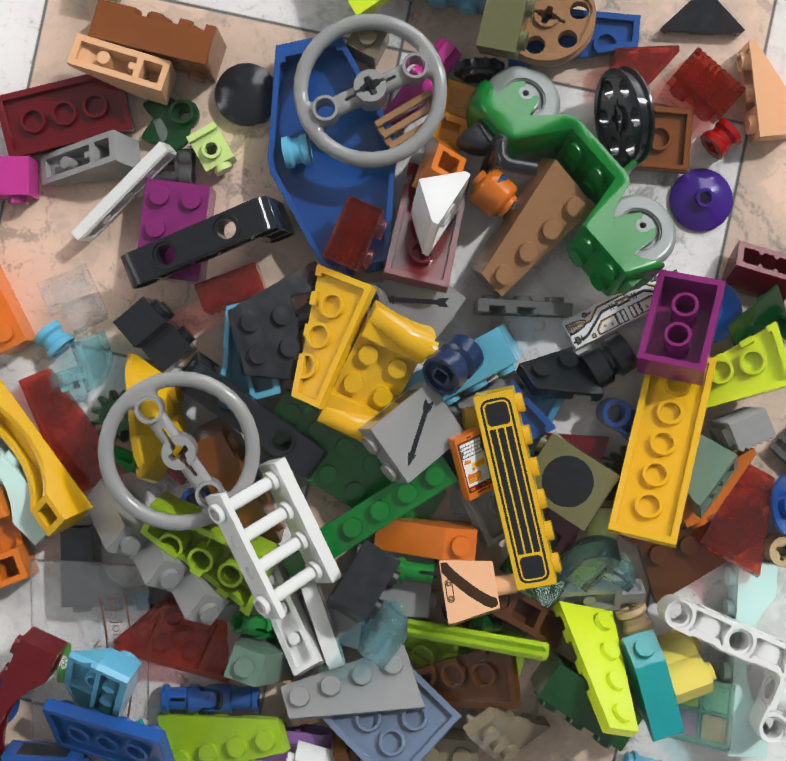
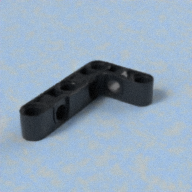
(254, 220)
(300, 451)

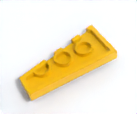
(333, 324)

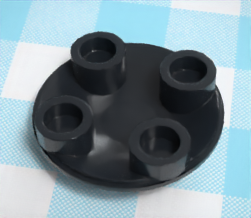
(245, 94)

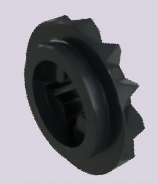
(477, 69)

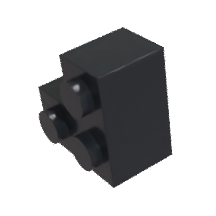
(151, 327)
(363, 583)

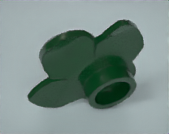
(167, 124)

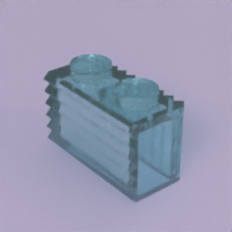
(384, 634)

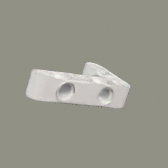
(752, 647)

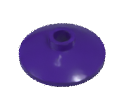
(688, 208)

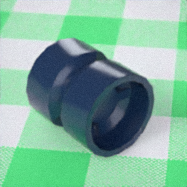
(453, 364)

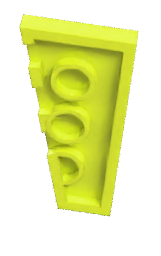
(749, 368)

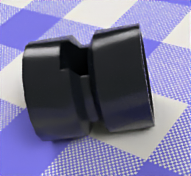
(610, 359)

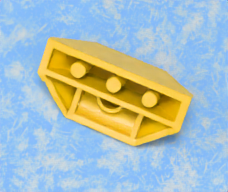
(144, 442)

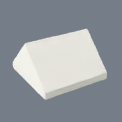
(435, 206)

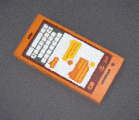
(471, 463)

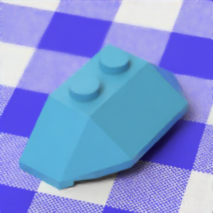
(102, 679)

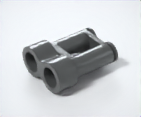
(184, 168)

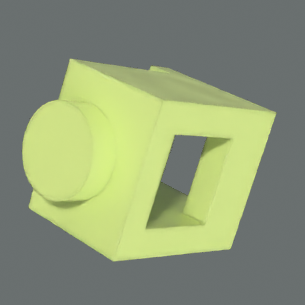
(204, 139)

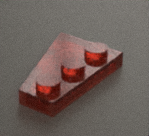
(742, 522)

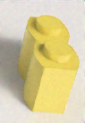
(688, 671)

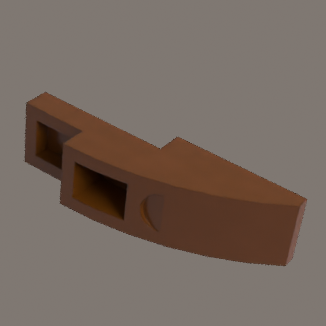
(530, 618)

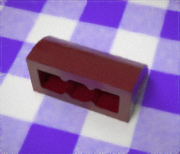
(755, 270)

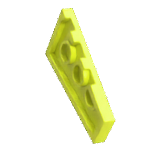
(601, 664)

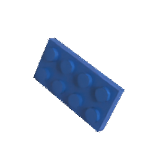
(105, 735)

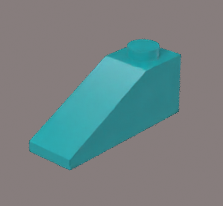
(651, 684)

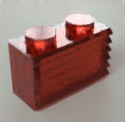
(705, 86)
(355, 234)
(230, 288)

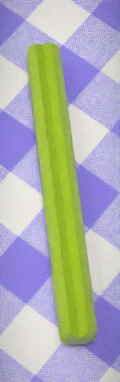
(478, 639)

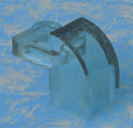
(93, 361)
(594, 559)

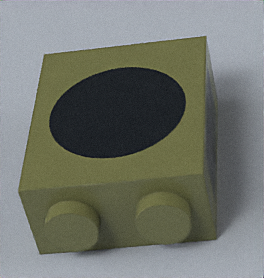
(572, 479)

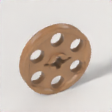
(560, 25)

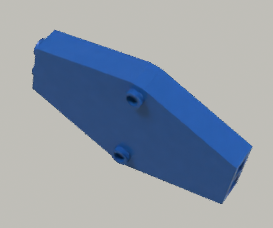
(320, 190)

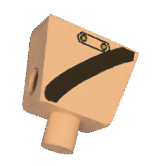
(472, 589)

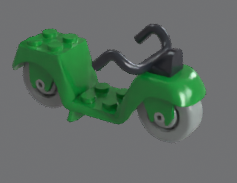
(518, 123)

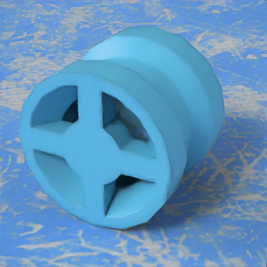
(297, 150)
(54, 339)

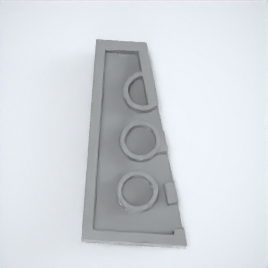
(355, 690)

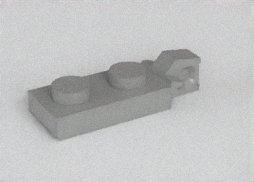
(604, 595)

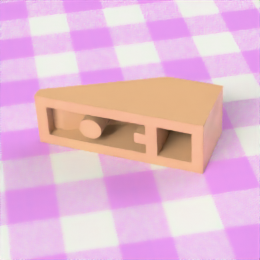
(124, 68)

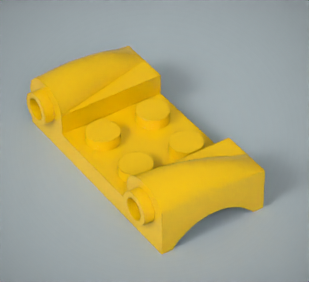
(376, 369)

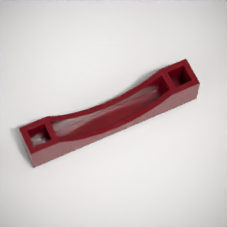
(33, 663)

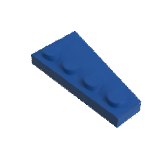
(610, 32)

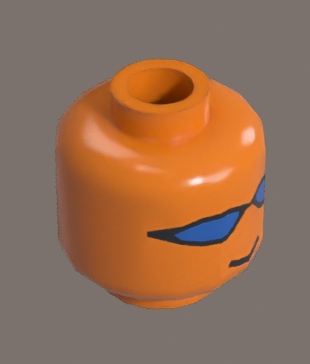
(493, 193)

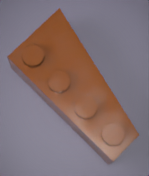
(223, 456)

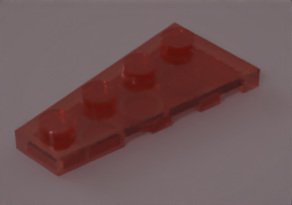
(65, 429)

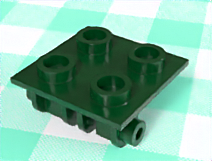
(762, 313)

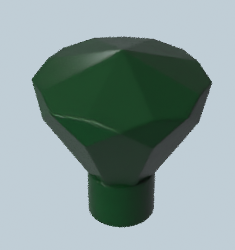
(485, 624)

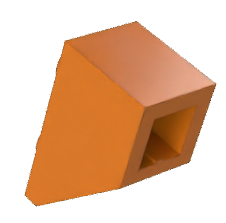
(438, 160)

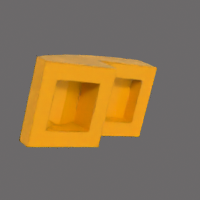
(456, 106)

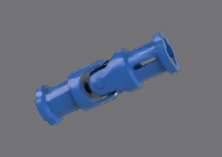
(208, 697)

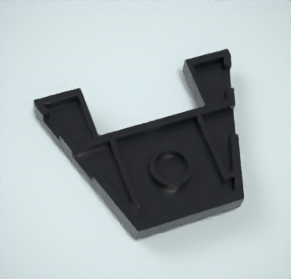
(267, 327)

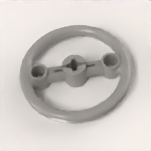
(381, 82)
(147, 390)

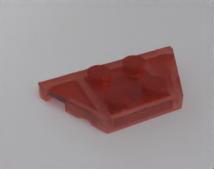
(178, 643)

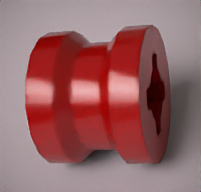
(721, 139)

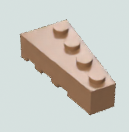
(537, 222)

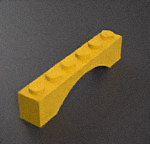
(54, 495)

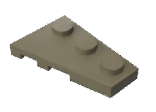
(503, 733)

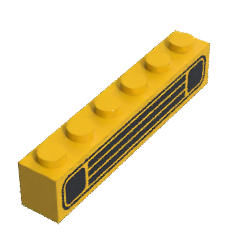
(516, 487)

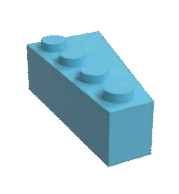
(499, 355)

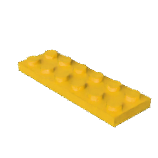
(660, 459)

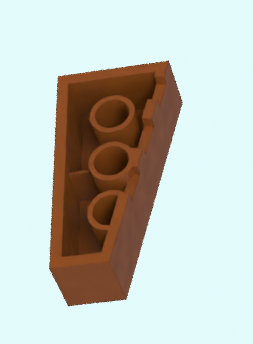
(184, 44)

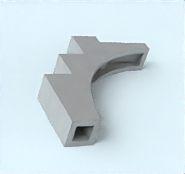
(122, 537)

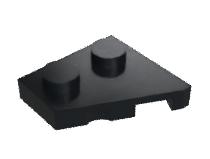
(559, 375)

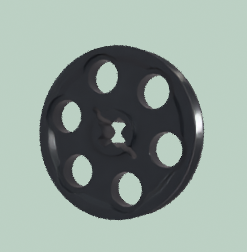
(618, 115)

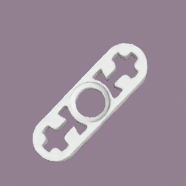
(323, 625)

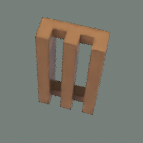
(399, 112)

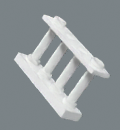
(304, 537)

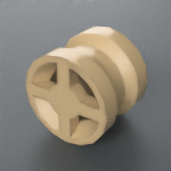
(774, 548)
(634, 618)

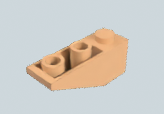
(763, 96)

